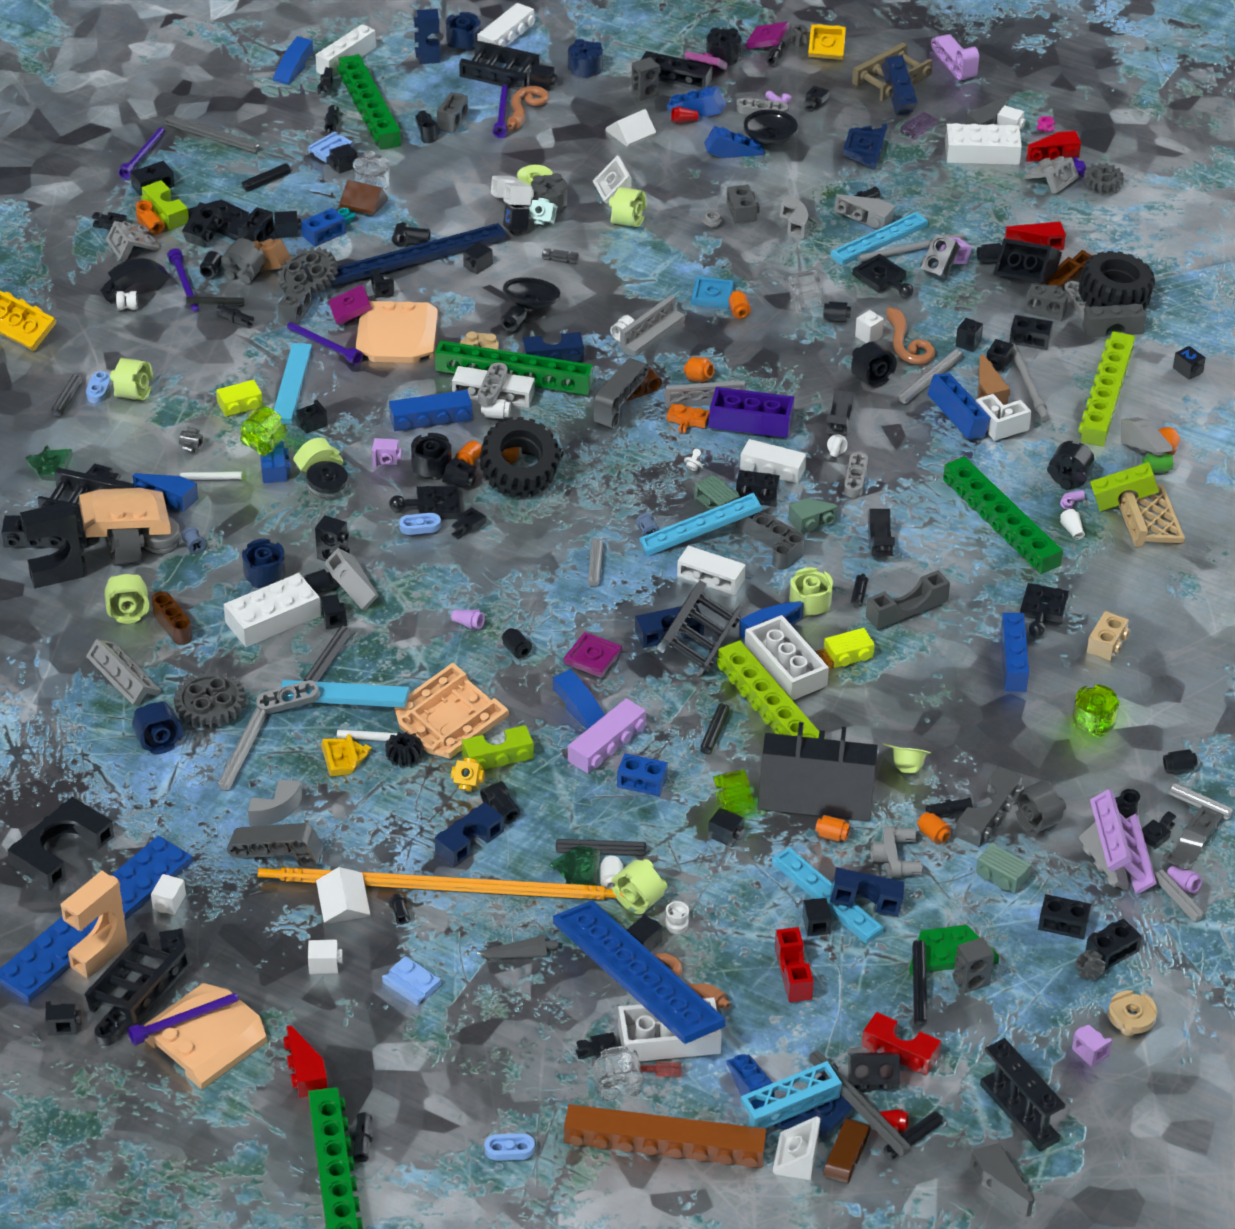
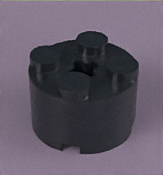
(724, 44)
(873, 363)
(430, 455)
(1071, 465)

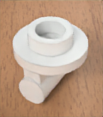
(837, 445)
(694, 462)

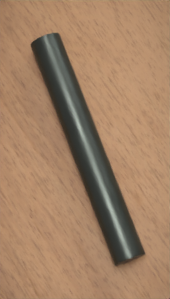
(214, 300)

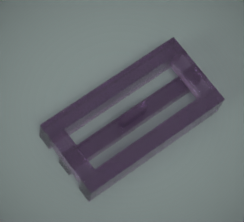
(920, 127)

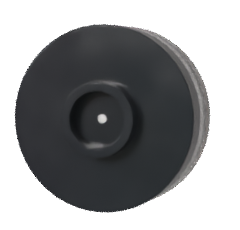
(326, 480)

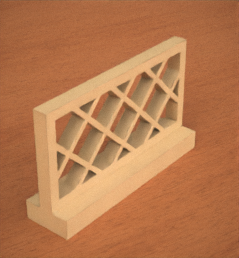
(1139, 527)

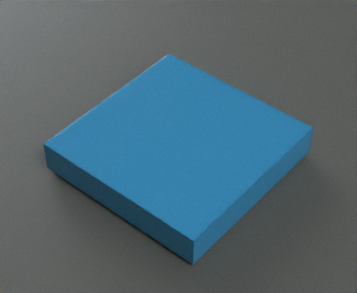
(712, 292)

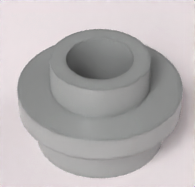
(712, 219)

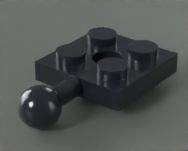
(882, 273)
(426, 501)
(1052, 611)

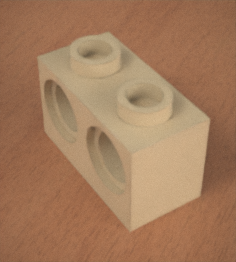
(1108, 636)

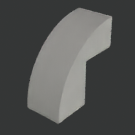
(796, 214)
(269, 811)

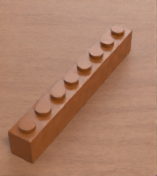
(664, 1136)

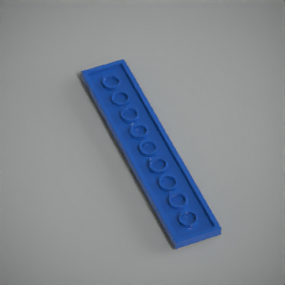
(48, 954)
(639, 972)

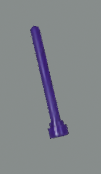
(500, 127)
(125, 169)
(176, 258)
(352, 355)
(139, 1033)

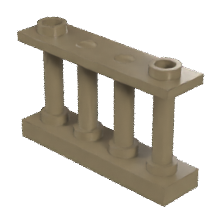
(872, 68)

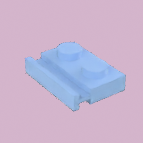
(322, 146)
(411, 980)

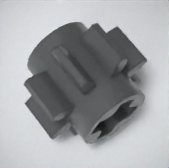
(799, 35)
(191, 439)
(1090, 965)

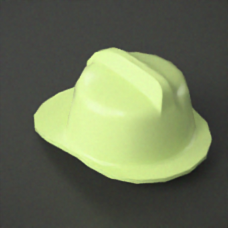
(908, 759)

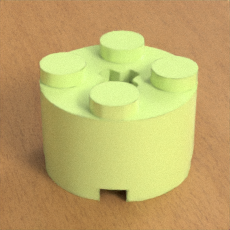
(628, 206)
(132, 379)
(813, 590)
(126, 598)
(639, 886)

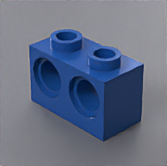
(323, 227)
(642, 774)

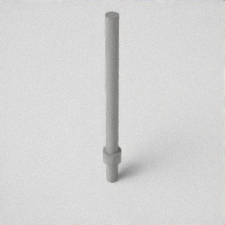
(905, 248)
(1039, 404)

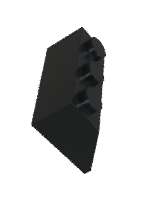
(1027, 261)

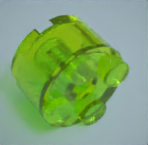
(263, 430)
(1095, 709)
(734, 792)

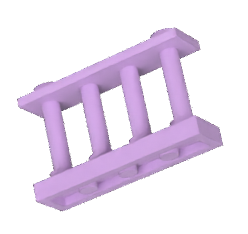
(1122, 841)

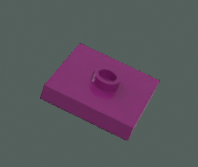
(767, 35)
(706, 58)
(350, 304)
(593, 654)

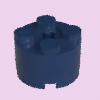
(462, 30)
(585, 58)
(263, 562)
(157, 727)

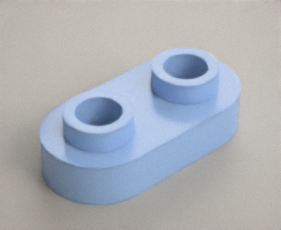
(98, 387)
(420, 523)
(507, 1147)

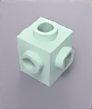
(542, 212)

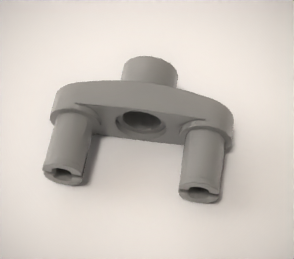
(886, 852)

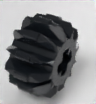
(404, 749)

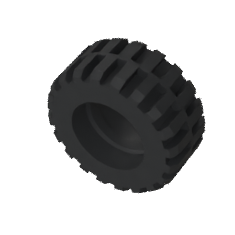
(1116, 280)
(525, 435)

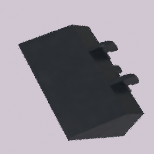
(817, 776)

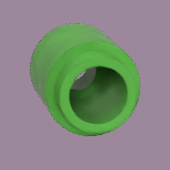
(1160, 463)

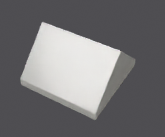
(632, 128)
(611, 178)
(342, 896)
(797, 1150)

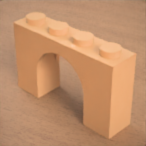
(95, 899)

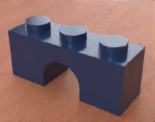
(427, 23)
(896, 73)
(569, 349)
(651, 626)
(481, 823)
(883, 892)

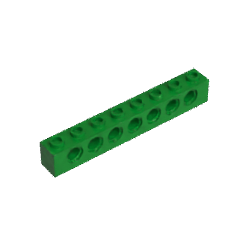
(369, 102)
(548, 372)
(1003, 515)
(333, 1161)

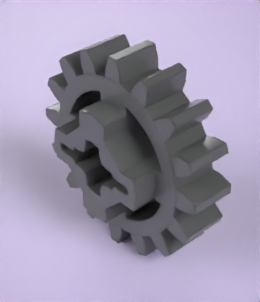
(1103, 177)

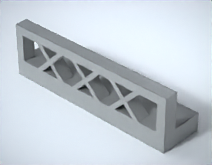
(651, 329)
(696, 394)
(121, 671)

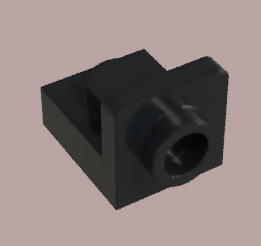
(380, 286)

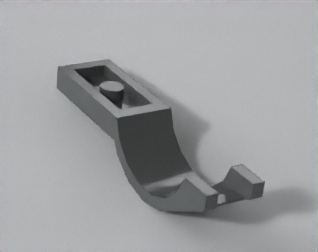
(1193, 838)

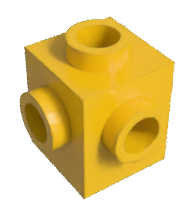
(473, 780)

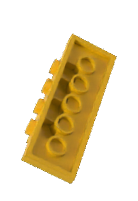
(23, 322)

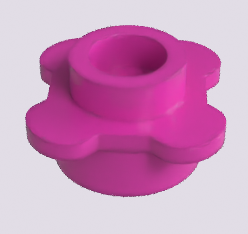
(1046, 124)

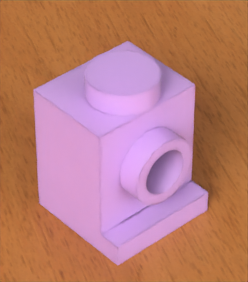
(963, 253)
(386, 452)
(1091, 1045)

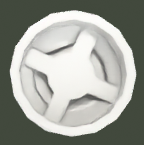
(131, 299)
(621, 324)
(677, 917)

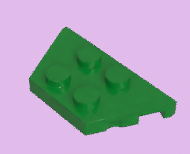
(942, 946)

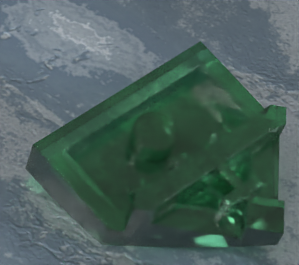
(47, 462)
(579, 865)

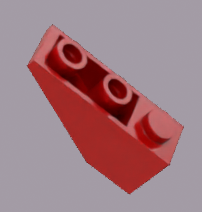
(1056, 145)
(1040, 233)
(306, 1063)

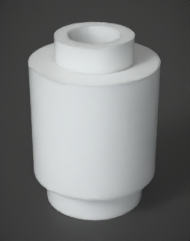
(499, 410)
(608, 869)

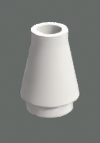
(1072, 523)

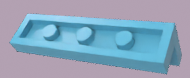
(793, 1104)

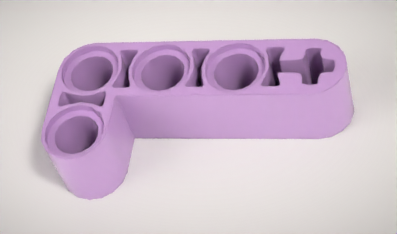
(959, 61)

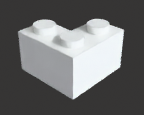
(1005, 419)

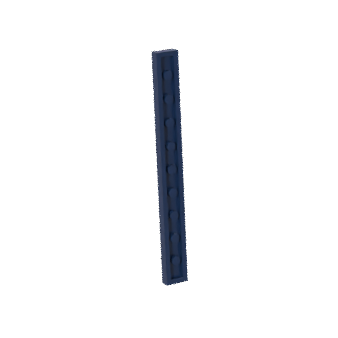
(418, 253)

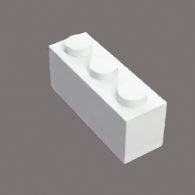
(774, 460)
(711, 569)

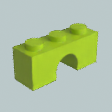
(171, 212)
(1110, 487)
(515, 748)

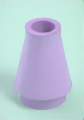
(469, 618)
(1186, 879)

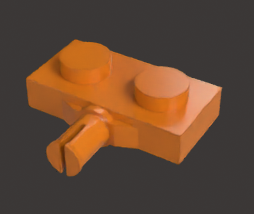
(687, 416)

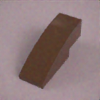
(1069, 270)

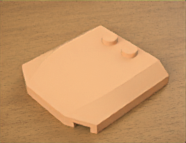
(397, 331)
(123, 509)
(448, 711)
(212, 1041)

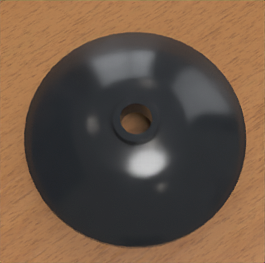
(770, 126)
(531, 292)

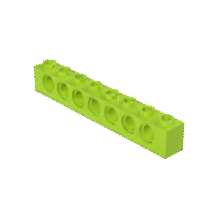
(1108, 387)
(763, 691)

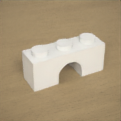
(512, 190)

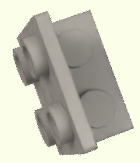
(1058, 172)
(125, 236)

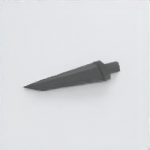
(526, 948)

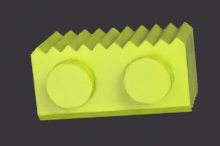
(239, 398)
(849, 647)

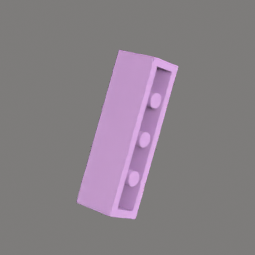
(607, 736)

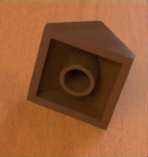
(363, 197)

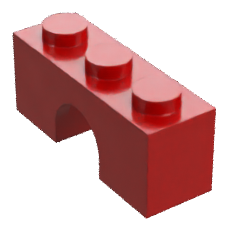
(794, 972)
(917, 1054)

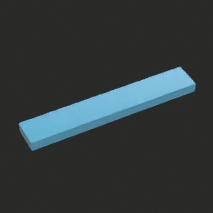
(879, 238)
(292, 381)
(700, 524)
(356, 694)
(819, 887)

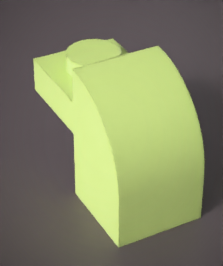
(316, 451)

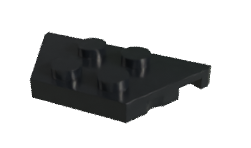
(232, 218)

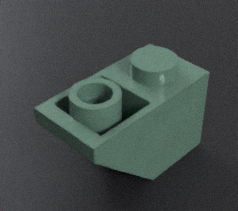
(811, 514)

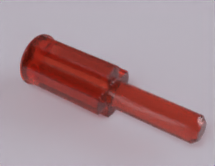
(664, 1068)

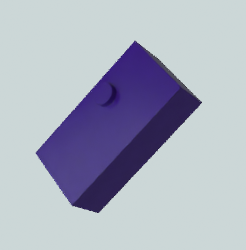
(751, 412)

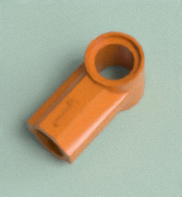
(147, 216)

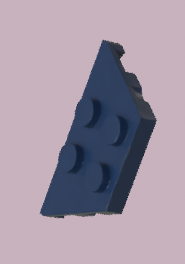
(865, 144)
(831, 1115)

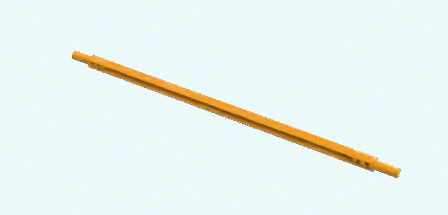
(451, 883)

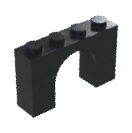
(66, 562)
(70, 819)

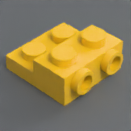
(827, 41)

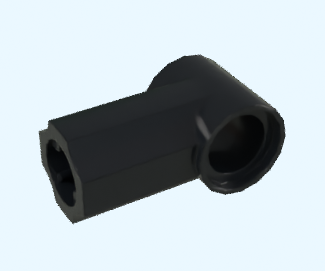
(426, 127)
(404, 235)
(499, 799)
(1128, 802)

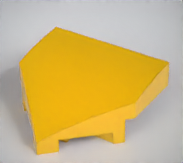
(343, 755)

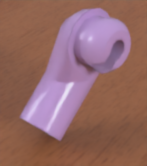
(773, 97)
(1070, 498)

